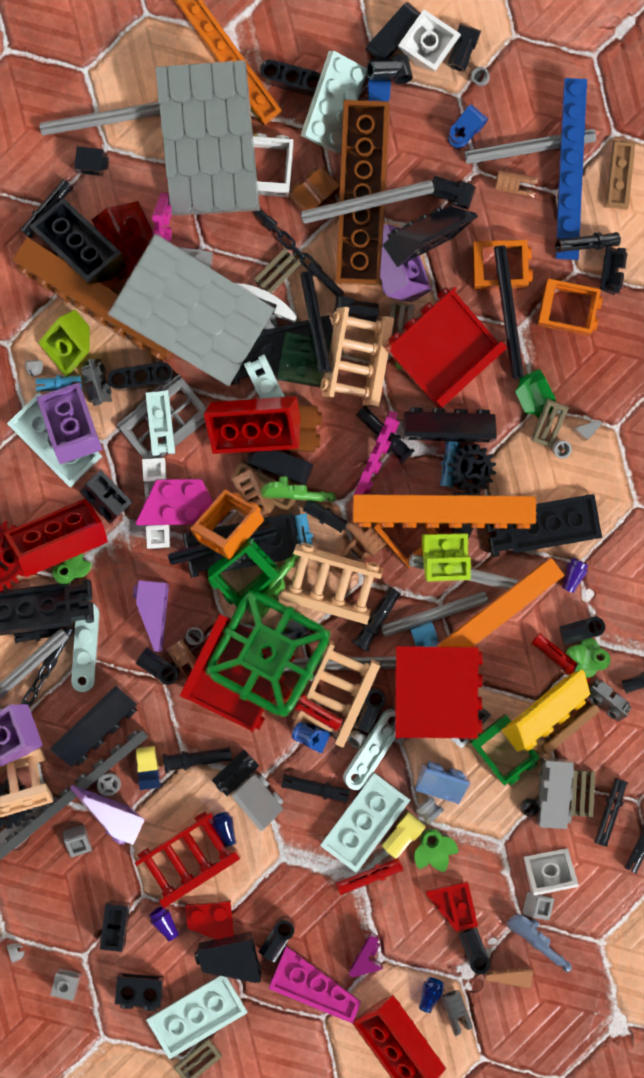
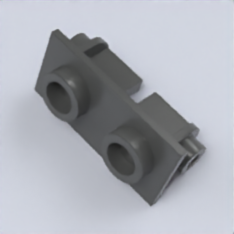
(100, 391)
(615, 707)

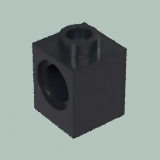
(91, 161)

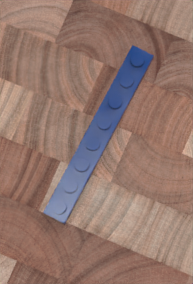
(571, 162)

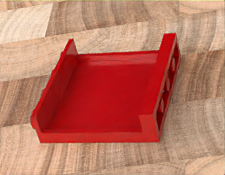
(444, 347)
(437, 692)
(217, 698)

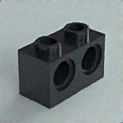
(105, 496)
(115, 925)
(139, 984)

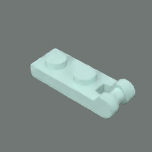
(265, 383)
(160, 422)

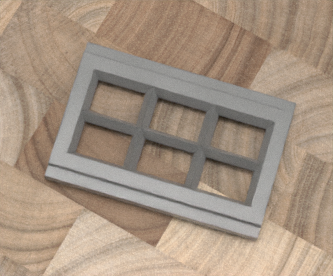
(180, 434)

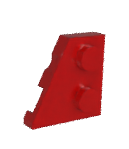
(455, 905)
(211, 919)

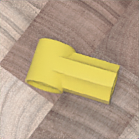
(407, 830)

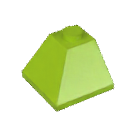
(67, 341)

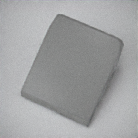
(587, 430)
(77, 841)
(538, 906)

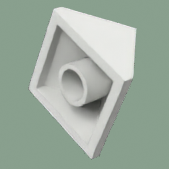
(428, 41)
(550, 872)

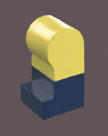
(148, 768)

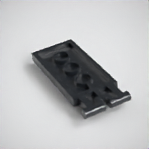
(271, 344)
(556, 525)
(277, 547)
(45, 607)

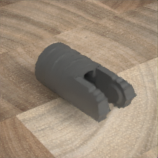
(456, 1008)

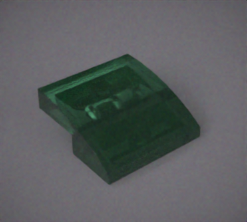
(299, 361)

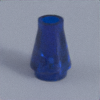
(224, 827)
(431, 993)

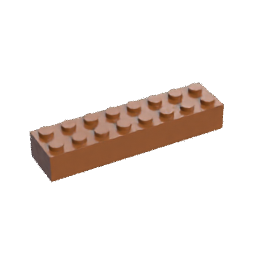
(362, 174)
(68, 285)

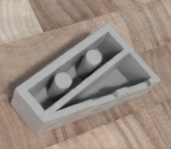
(555, 793)

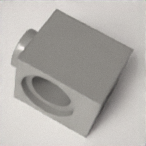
(65, 984)

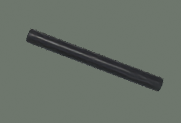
(508, 311)

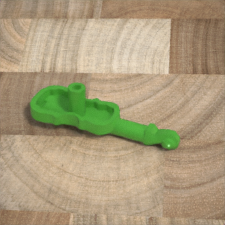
(296, 492)
(276, 586)

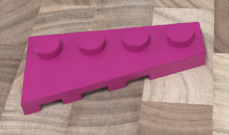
(381, 446)
(310, 986)

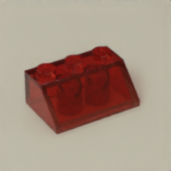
(128, 231)

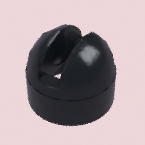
(526, 803)

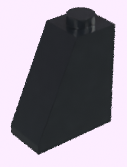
(230, 958)

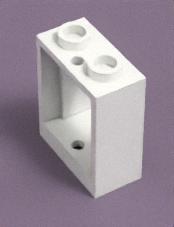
(280, 142)

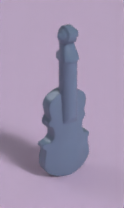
(528, 930)

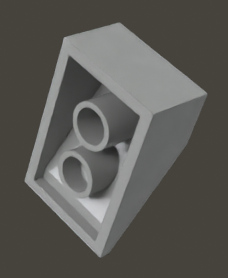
(258, 801)

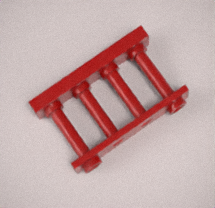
(207, 869)

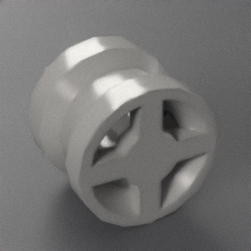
(105, 784)
(429, 810)

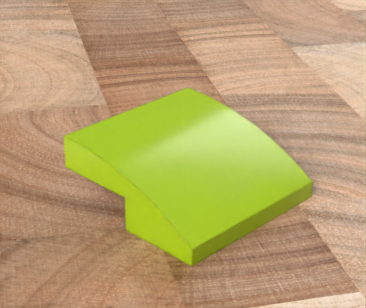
(446, 557)

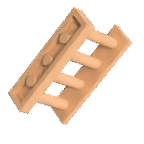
(374, 371)
(316, 599)
(359, 691)
(29, 798)

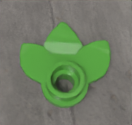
(76, 569)
(586, 658)
(435, 853)

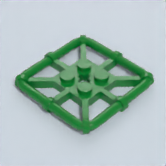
(272, 667)

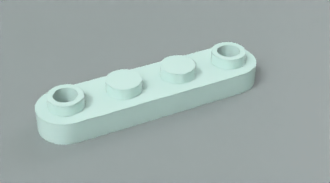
(85, 652)
(371, 752)

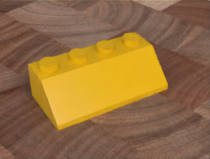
(547, 711)

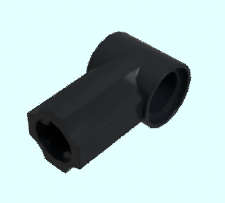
(463, 47)
(394, 69)
(457, 193)
(358, 309)
(579, 630)
(156, 666)
(369, 711)
(276, 939)
(474, 948)

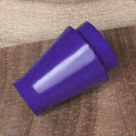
(574, 574)
(163, 922)

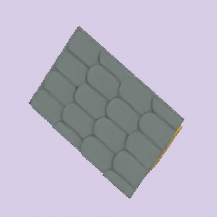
(208, 138)
(191, 310)

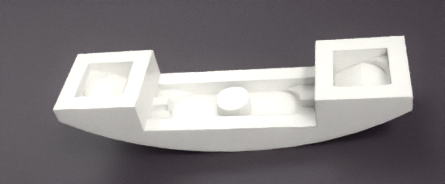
(282, 310)
(157, 535)

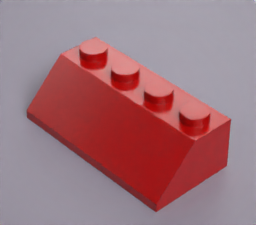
(253, 425)
(56, 537)
(398, 1041)

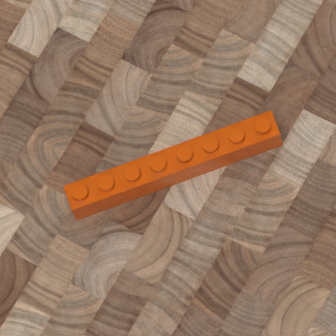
(444, 510)

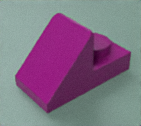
(363, 963)

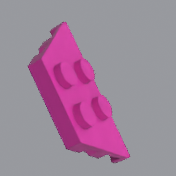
(162, 216)
(175, 502)

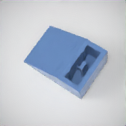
(441, 783)

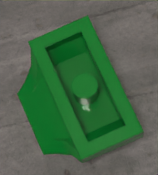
(534, 392)

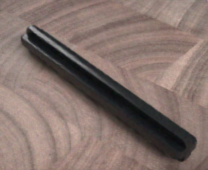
(315, 322)
(202, 550)

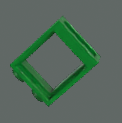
(270, 572)
(513, 775)

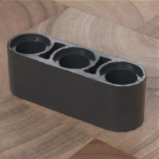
(390, 36)
(283, 70)
(130, 372)
(281, 465)

